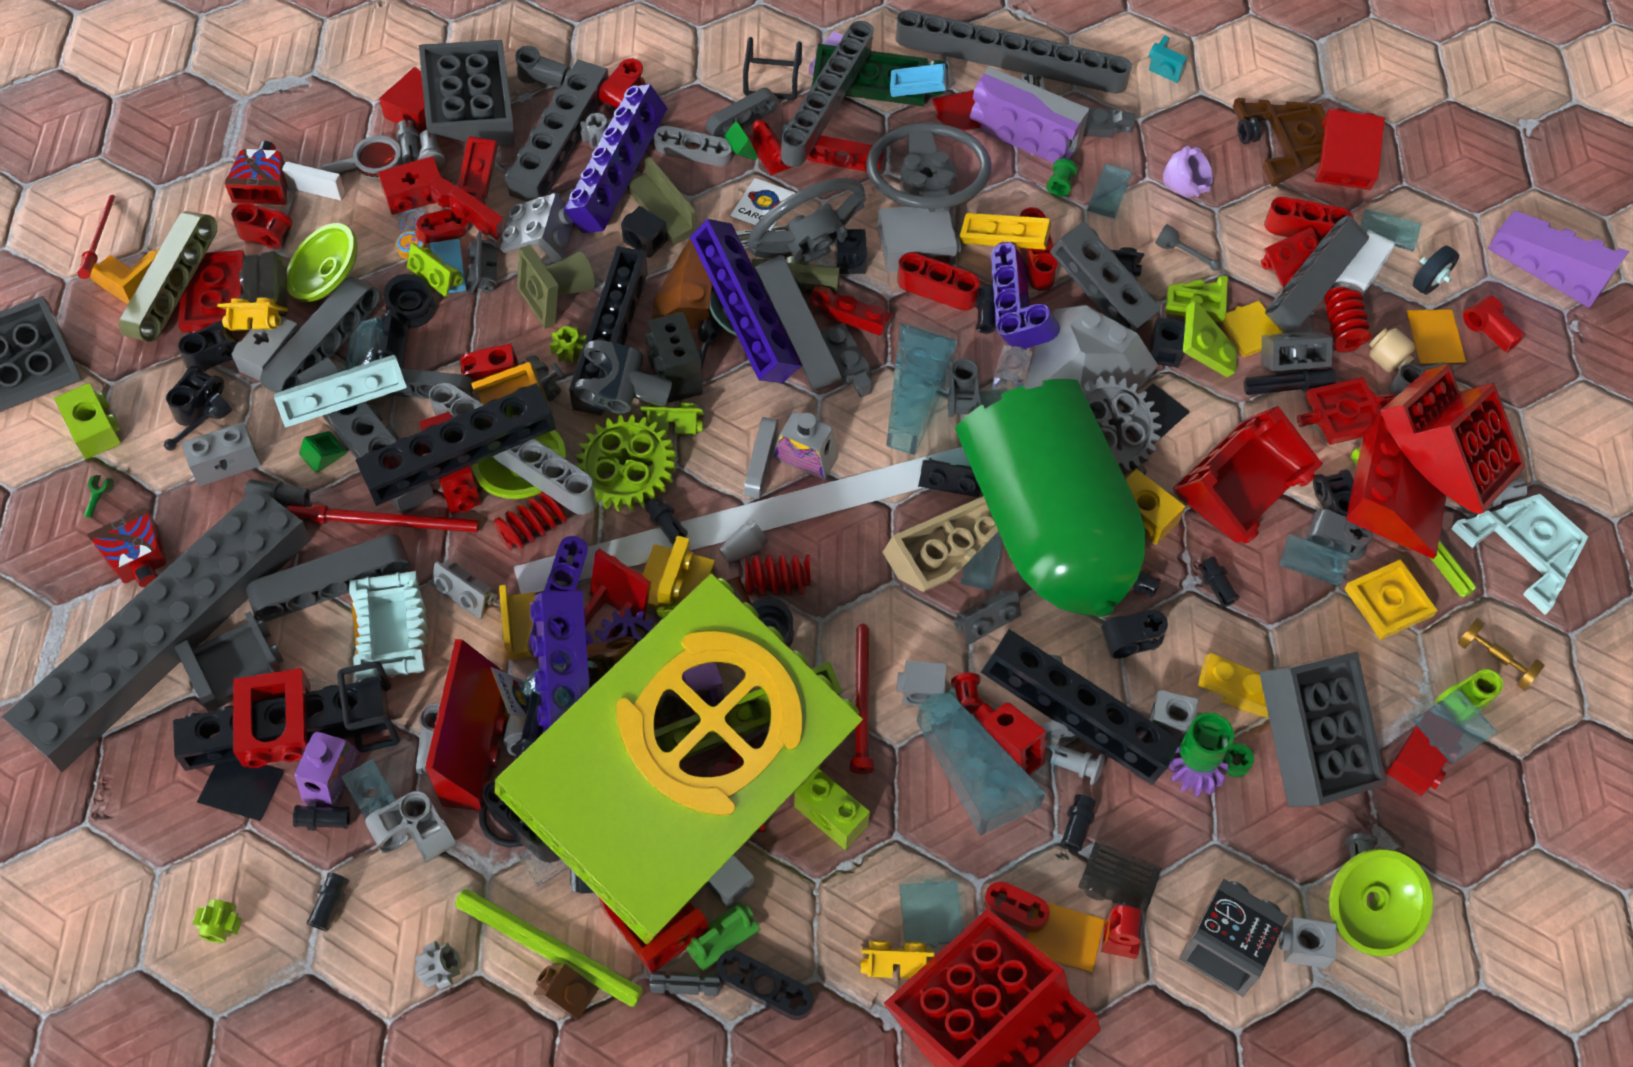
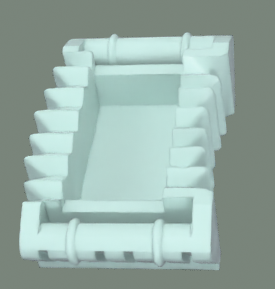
(390, 624)

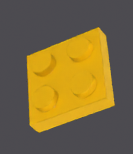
(1390, 599)

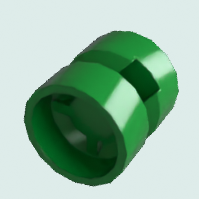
(1206, 742)

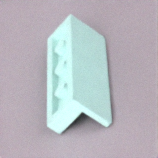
(339, 391)

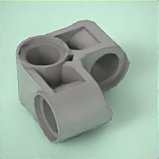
(394, 826)

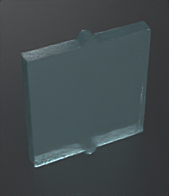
(1455, 726)
(930, 912)

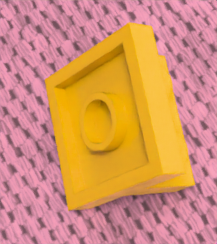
(674, 572)

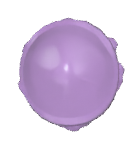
(1188, 173)

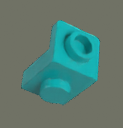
(1166, 61)

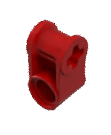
(624, 77)
(260, 224)

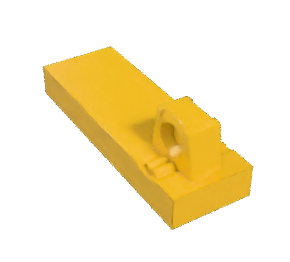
(994, 229)

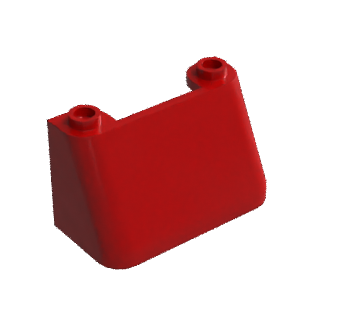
(1248, 474)

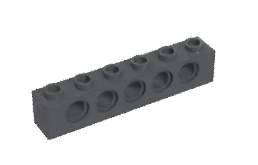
(556, 133)
(364, 420)

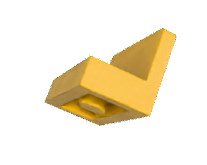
(516, 622)

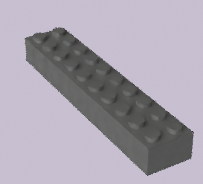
(138, 643)

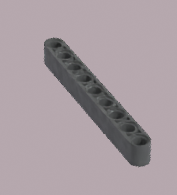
(1013, 51)

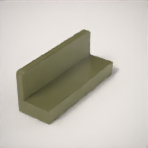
(663, 199)

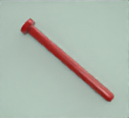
(862, 763)

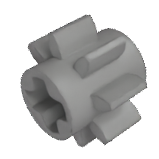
(593, 128)
(437, 965)

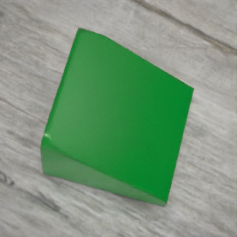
(740, 142)
(321, 450)

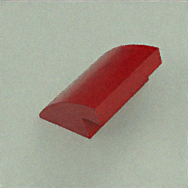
(1456, 437)
(992, 1003)

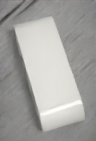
(1366, 263)

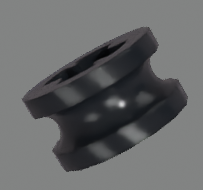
(1249, 130)

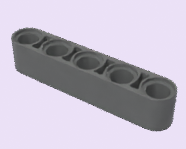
(1317, 275)
(798, 323)
(321, 333)
(325, 577)

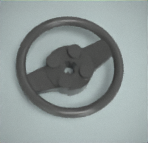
(927, 174)
(812, 234)

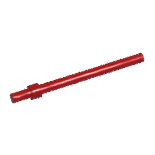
(322, 514)

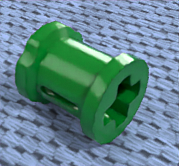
(1062, 175)

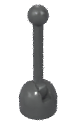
(1170, 238)

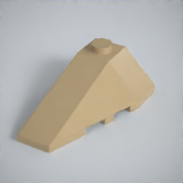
(940, 546)

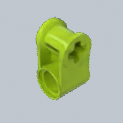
(1469, 688)

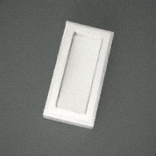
(313, 180)

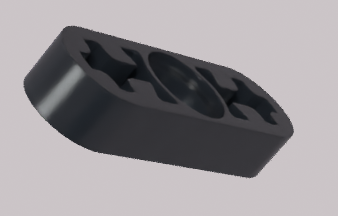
(736, 983)

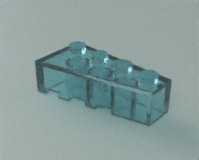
(919, 378)
(978, 768)

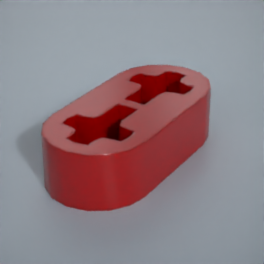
(442, 226)
(1020, 899)

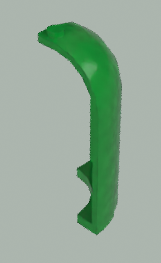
(1057, 495)

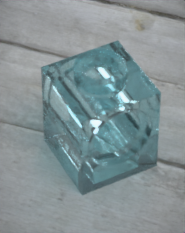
(366, 778)

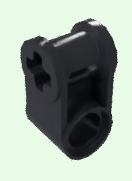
(207, 347)
(190, 394)
(1334, 491)
(1134, 633)

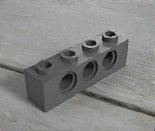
(1090, 274)

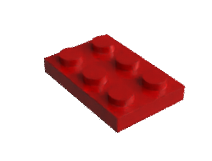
(212, 284)

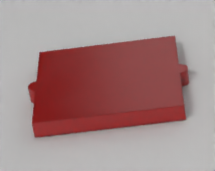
(956, 110)

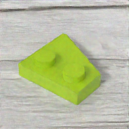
(1210, 296)
(1207, 341)

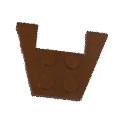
(1297, 130)

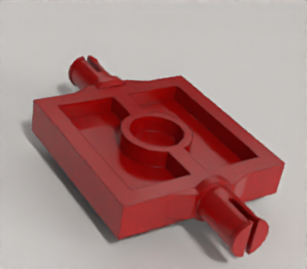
(1343, 409)

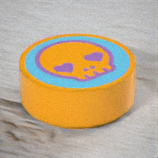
(403, 243)

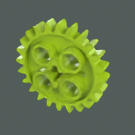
(627, 462)

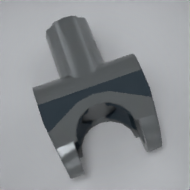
(622, 379)

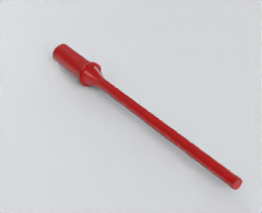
(89, 257)

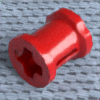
(972, 681)

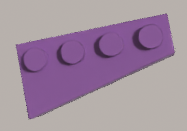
(1557, 256)

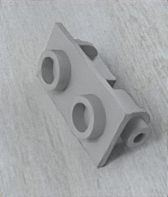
(453, 582)

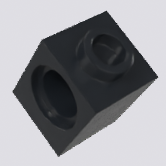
(644, 231)
(852, 252)
(1168, 342)

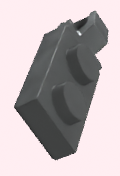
(1108, 122)
(848, 358)

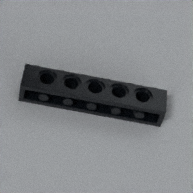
(612, 314)
(447, 457)
(1081, 707)
(196, 750)

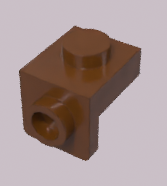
(565, 989)

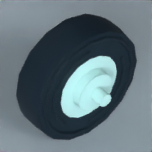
(1435, 270)

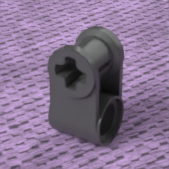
(963, 393)
(1338, 534)

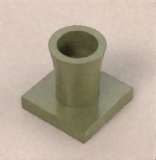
(544, 284)

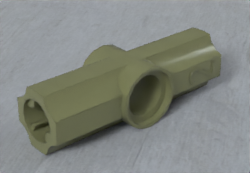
(810, 275)

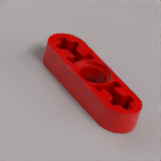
(821, 154)

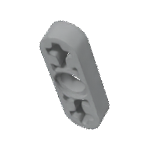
(713, 144)
(761, 457)

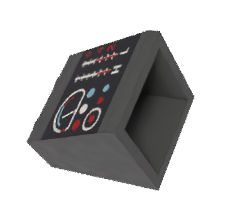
(1234, 937)

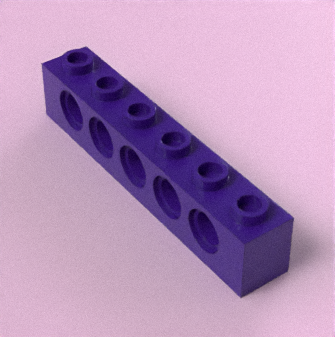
(615, 159)
(745, 301)
(569, 609)

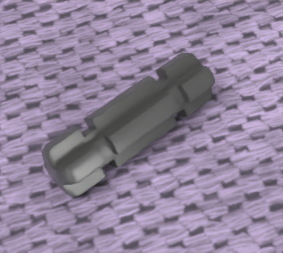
(684, 983)

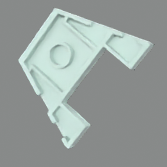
(1537, 534)

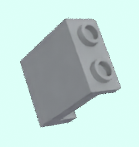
(916, 231)

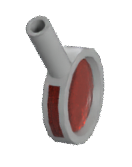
(369, 157)

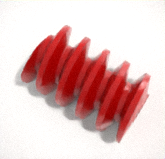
(1347, 319)
(529, 520)
(777, 574)

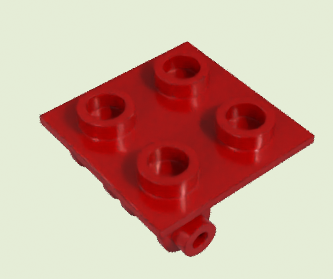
(1289, 254)

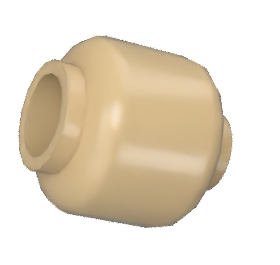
(1391, 349)

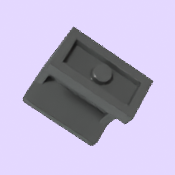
(228, 657)

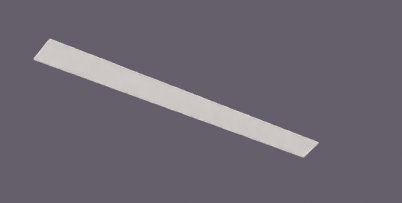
(766, 513)

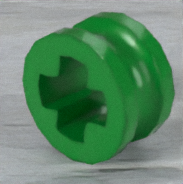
(1247, 762)

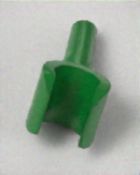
(93, 484)

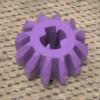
(1196, 780)

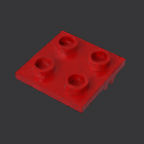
(617, 586)

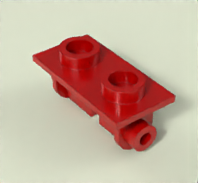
(767, 147)

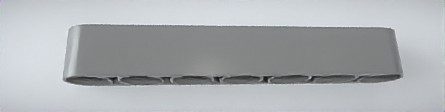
(530, 459)

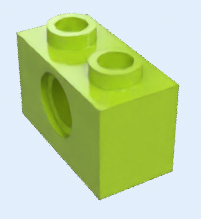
(87, 420)
(831, 809)

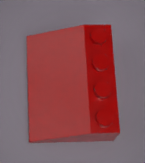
(1393, 495)
(466, 730)

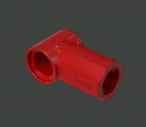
(1489, 317)

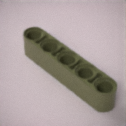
(168, 276)

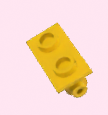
(263, 312)
(882, 957)

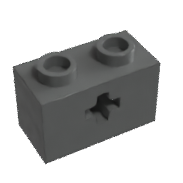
(1296, 351)

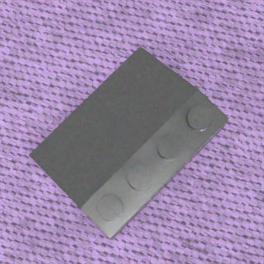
(467, 90)
(32, 354)
(1323, 730)

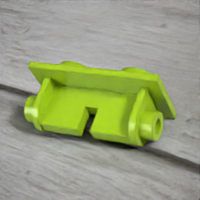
(431, 269)
(684, 417)

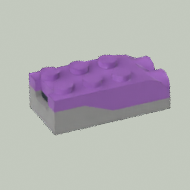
(1028, 116)

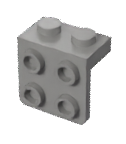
(539, 223)

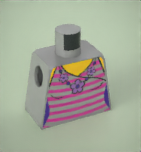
(807, 445)

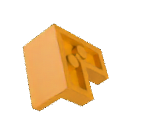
(119, 278)
(507, 383)

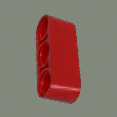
(1292, 216)
(1039, 262)
(937, 281)

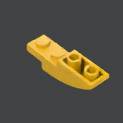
(1234, 682)

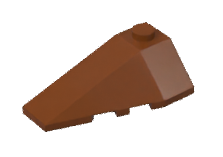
(685, 289)

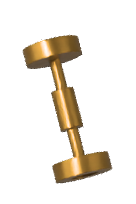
(1501, 654)

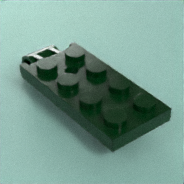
(875, 75)

